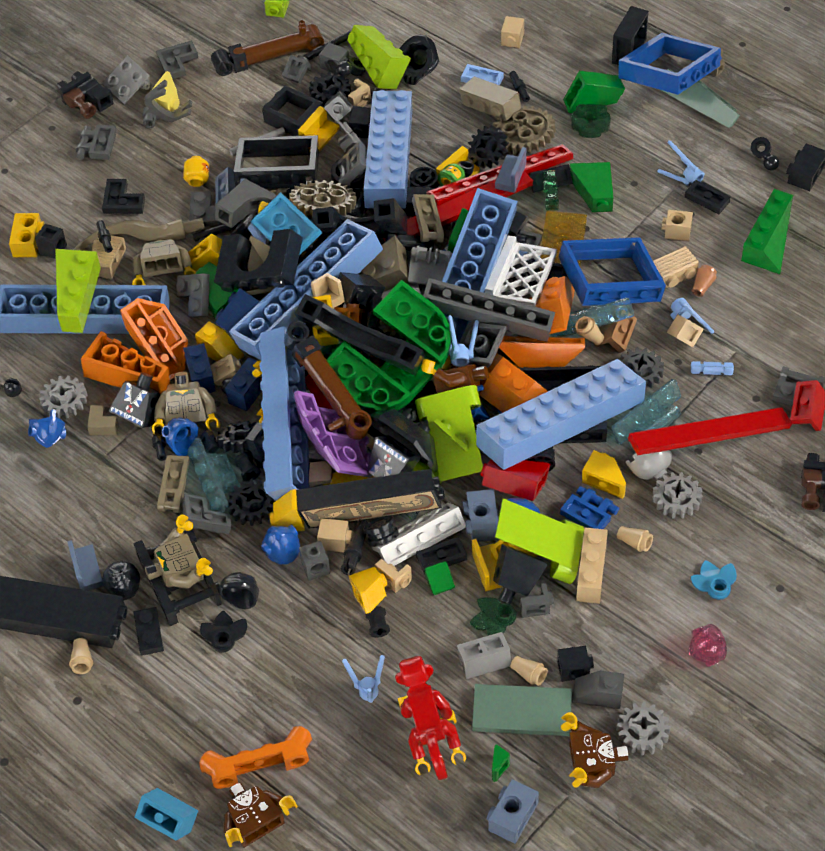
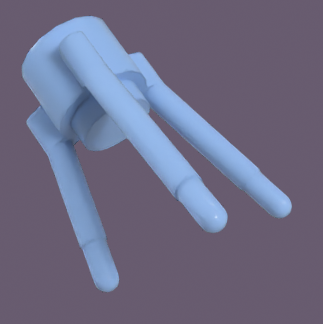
(691, 172)
(682, 308)
(459, 353)
(367, 686)

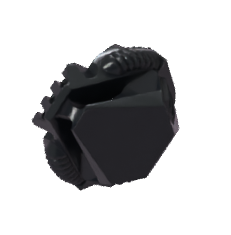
(423, 58)

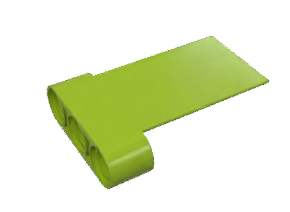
(455, 409)
(543, 537)

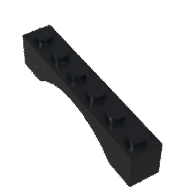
(389, 349)

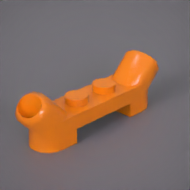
(225, 769)

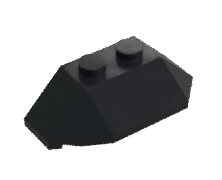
(406, 432)

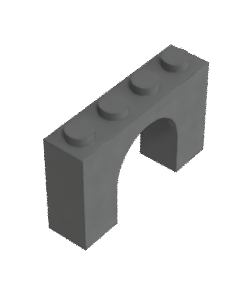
(241, 202)

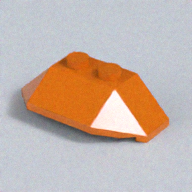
(557, 297)
(156, 333)
(537, 353)
(508, 385)

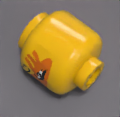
(196, 171)

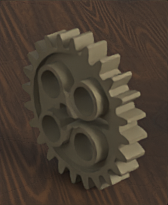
(527, 129)
(323, 195)

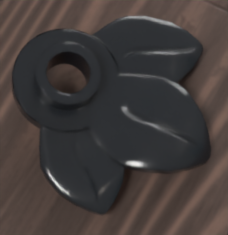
(223, 630)

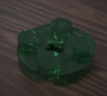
(584, 113)
(550, 187)

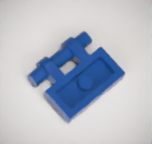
(585, 514)

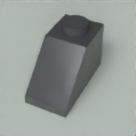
(599, 689)

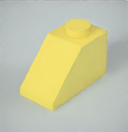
(170, 100)

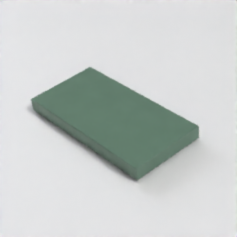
(520, 709)

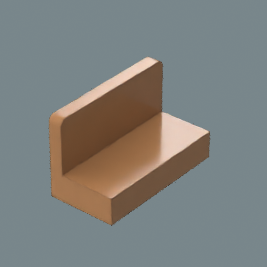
(618, 333)

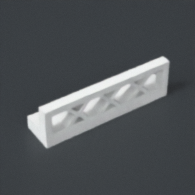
(422, 534)

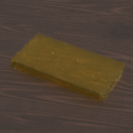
(560, 228)

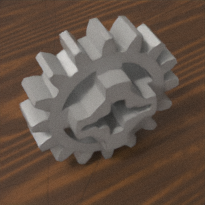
(63, 396)
(688, 498)
(631, 730)

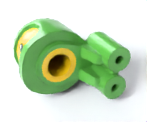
(450, 174)

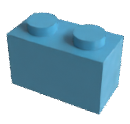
(166, 814)

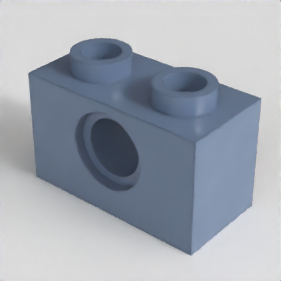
(484, 504)
(512, 824)

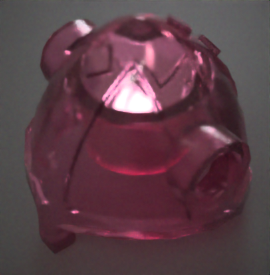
(708, 645)

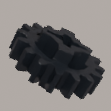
(328, 85)
(487, 147)
(234, 436)
(251, 502)

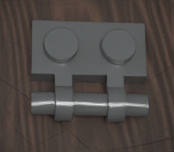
(102, 142)

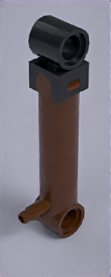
(240, 57)
(308, 354)

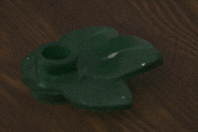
(490, 617)

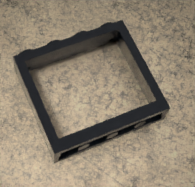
(277, 146)

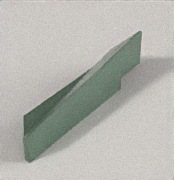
(707, 102)

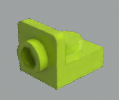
(276, 7)

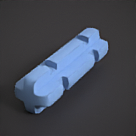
(712, 368)

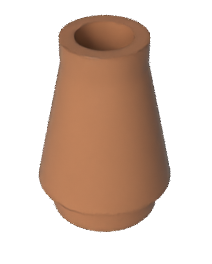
(704, 278)

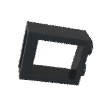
(630, 33)
(278, 120)

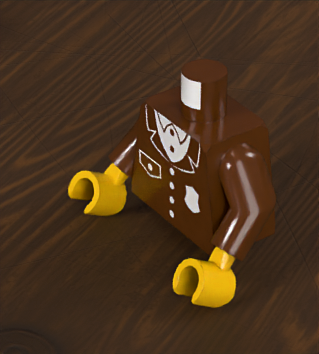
(454, 376)
(591, 753)
(254, 814)

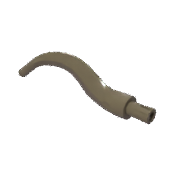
(148, 231)

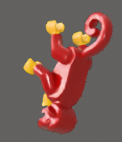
(424, 706)

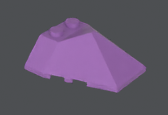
(334, 447)

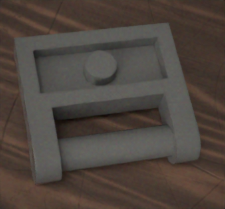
(352, 164)
(785, 390)

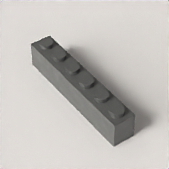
(490, 309)

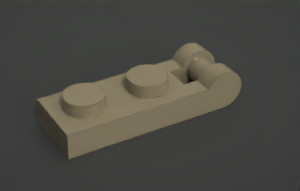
(427, 217)
(173, 483)

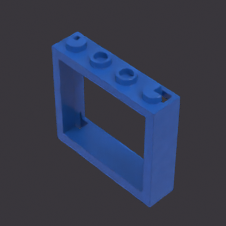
(636, 66)
(602, 293)

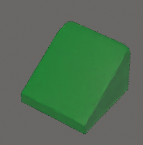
(439, 578)
(500, 763)

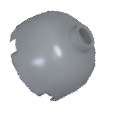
(650, 465)

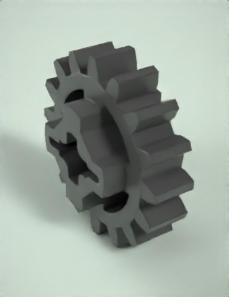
(645, 365)

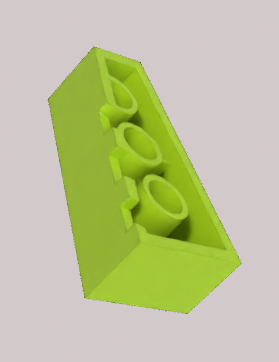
(378, 56)
(75, 282)

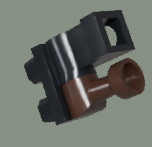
(83, 89)
(812, 479)

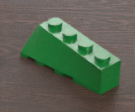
(768, 236)

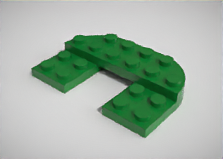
(390, 386)

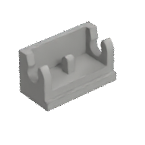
(484, 655)

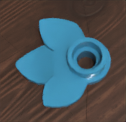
(713, 577)

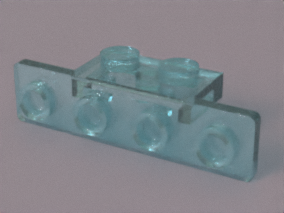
(601, 314)
(651, 413)
(214, 474)

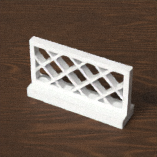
(508, 258)

